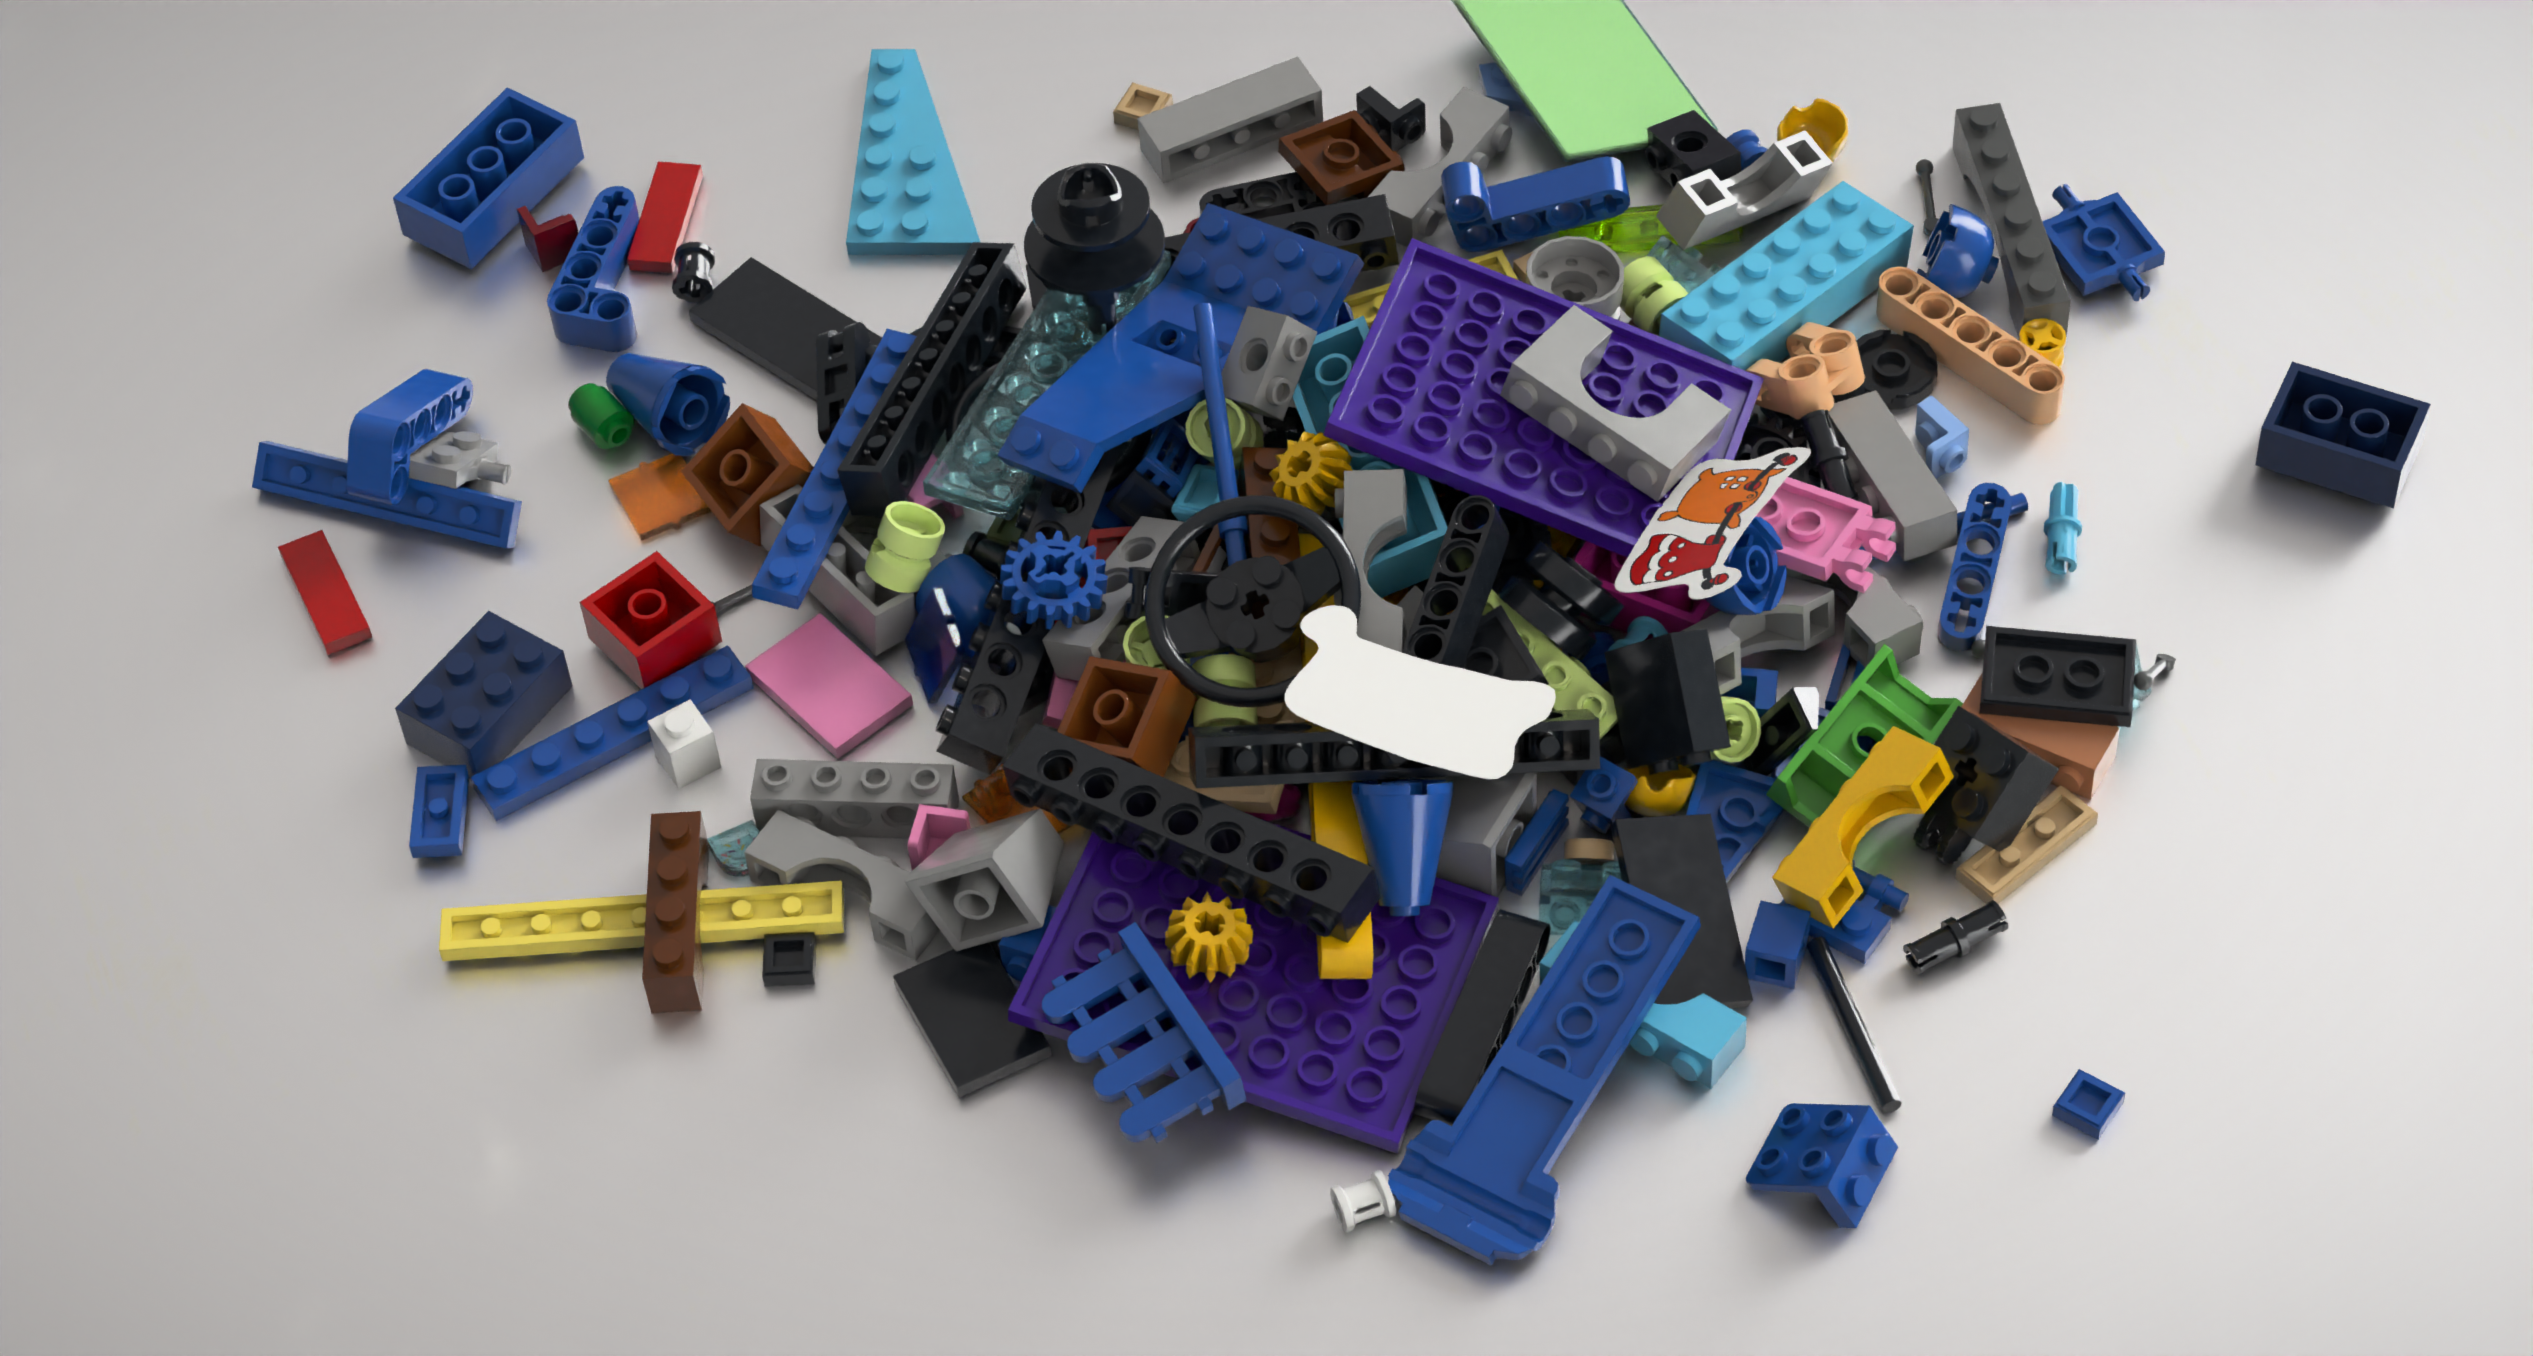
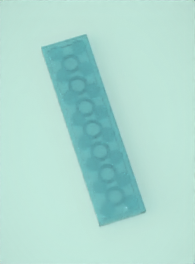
(1042, 352)

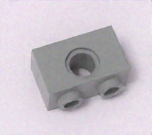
(1266, 362)

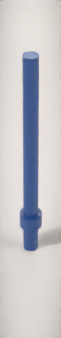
(1236, 528)

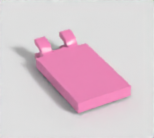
(1825, 532)

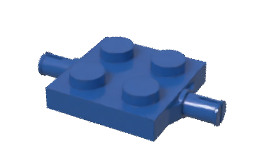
(2102, 243)

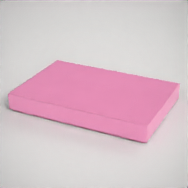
(829, 685)

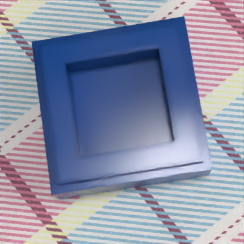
(2088, 1104)

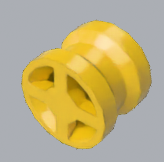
(2045, 338)

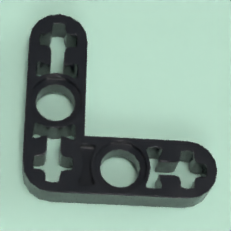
(1286, 190)

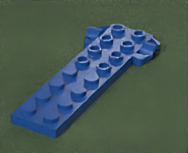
(1487, 1174)

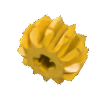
(1311, 471)
(1208, 937)

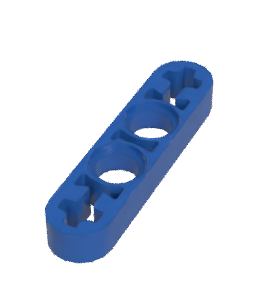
(1975, 566)

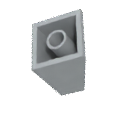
(1484, 827)
(990, 879)

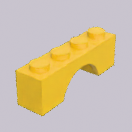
(1895, 779)

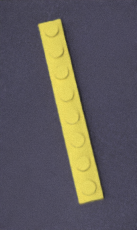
(620, 921)

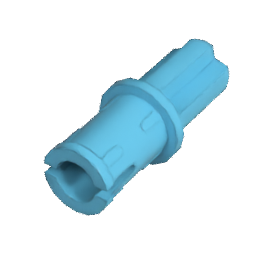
(2062, 528)

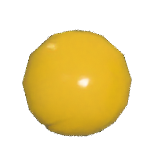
(1822, 121)
(1660, 793)

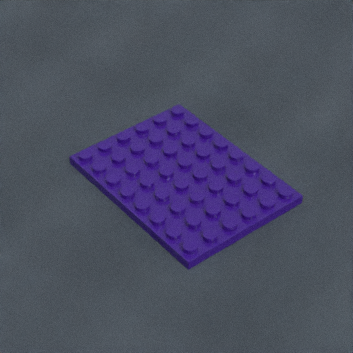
(1433, 401)
(1303, 1044)

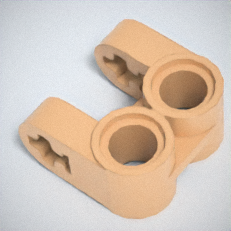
(1820, 366)

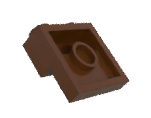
(1340, 157)

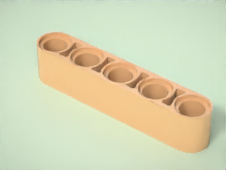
(1971, 345)

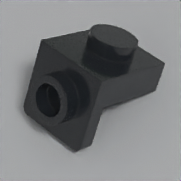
(1393, 125)

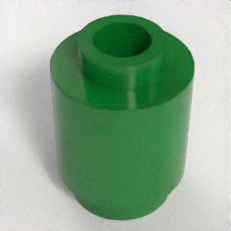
(600, 416)

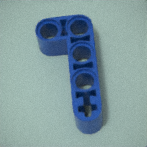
(1532, 204)
(583, 297)
(397, 426)

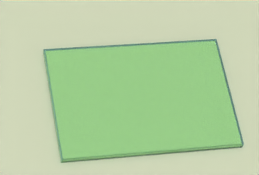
(1582, 71)

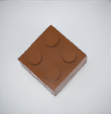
(744, 467)
(1129, 712)

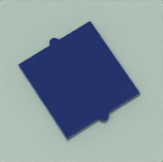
(935, 645)

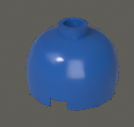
(1959, 253)
(1761, 578)

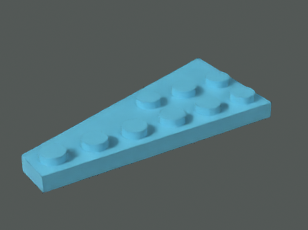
(904, 175)

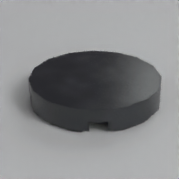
(1898, 367)

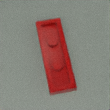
(665, 217)
(325, 592)

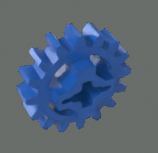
(1053, 579)

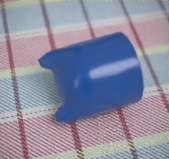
(965, 589)

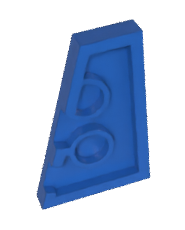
(1737, 809)

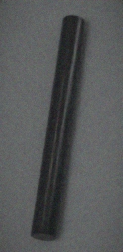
(1854, 1025)

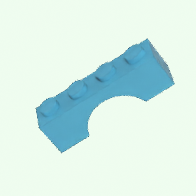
(1692, 1036)

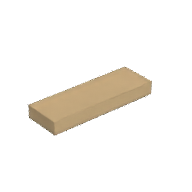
(2046, 833)

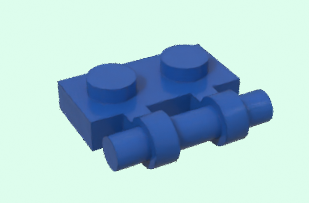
(1863, 924)

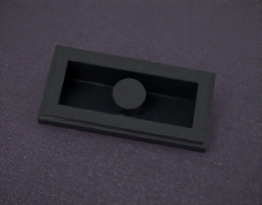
(1785, 729)

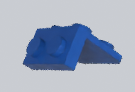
(1826, 1152)

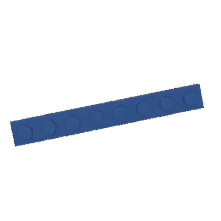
(822, 501)

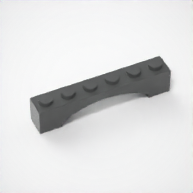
(2027, 259)

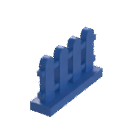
(1164, 1052)

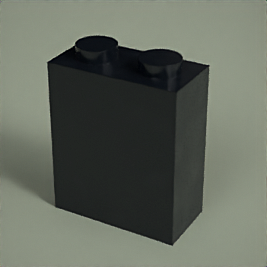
(1667, 701)

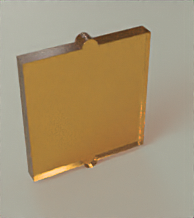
(657, 496)

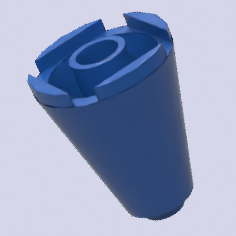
(670, 399)
(1403, 837)

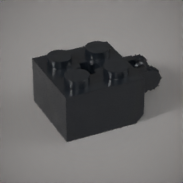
(1991, 788)

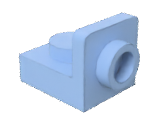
(1941, 436)

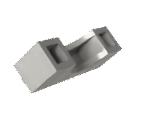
(1471, 132)
(1708, 207)
(1373, 515)
(1875, 618)
(1796, 623)
(798, 852)

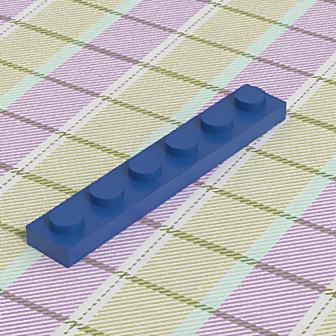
(425, 505)
(607, 734)

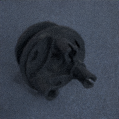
(1093, 236)

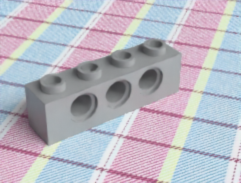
(1105, 630)
(850, 795)

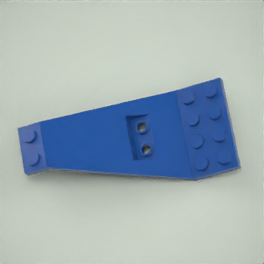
(1140, 380)

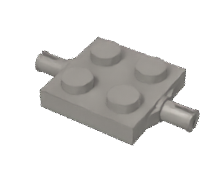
(457, 458)

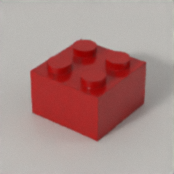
(651, 621)

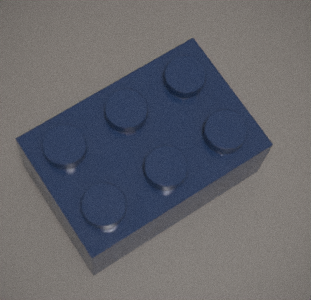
(2342, 434)
(484, 695)

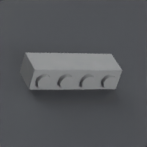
(1230, 119)
(1893, 476)
(842, 584)

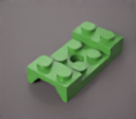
(1868, 708)

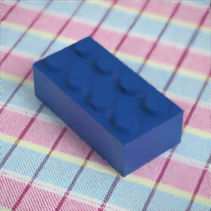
(490, 169)

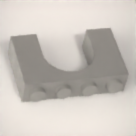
(1643, 451)

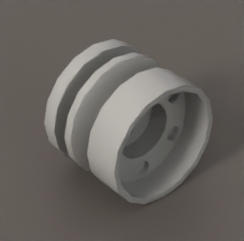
(1579, 272)

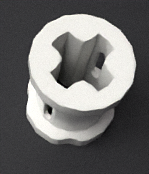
(1363, 1201)

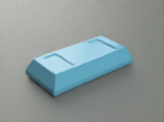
(1198, 492)

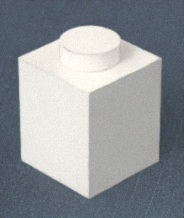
(684, 744)

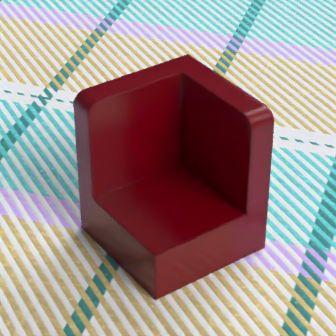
(550, 240)

